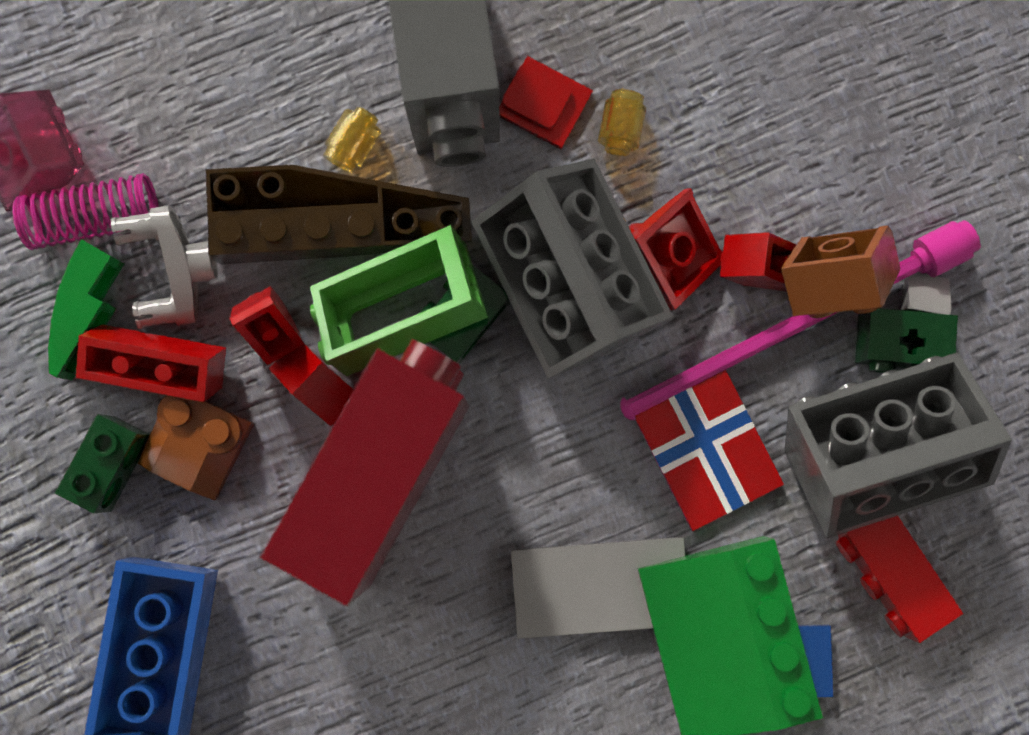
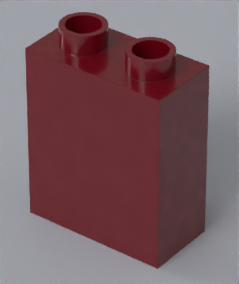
(370, 472)

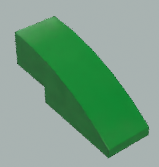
(80, 305)

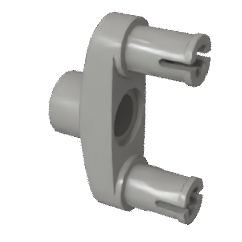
(184, 264)

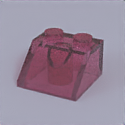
(34, 146)

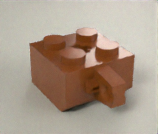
(841, 272)

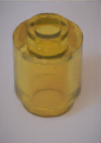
(622, 122)
(352, 139)

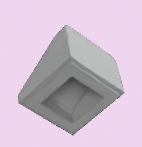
(926, 294)

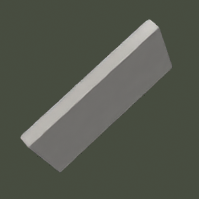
(585, 586)

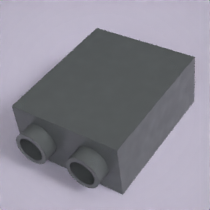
(447, 77)

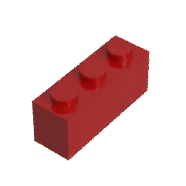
(150, 362)
(900, 578)

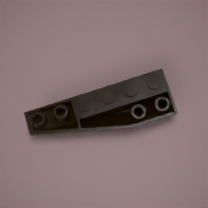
(319, 214)

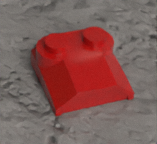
(678, 247)

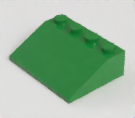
(730, 640)

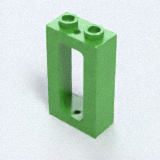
(385, 277)

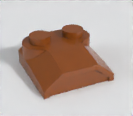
(195, 444)

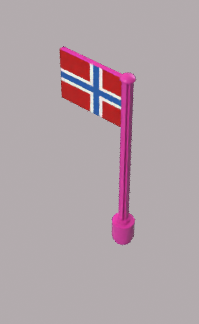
(702, 426)

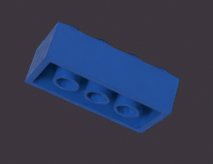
(151, 648)

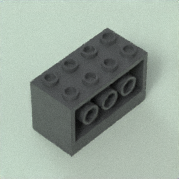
(570, 266)
(894, 444)

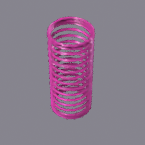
(20, 217)

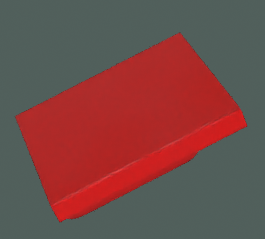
(544, 102)

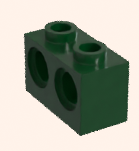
(102, 464)

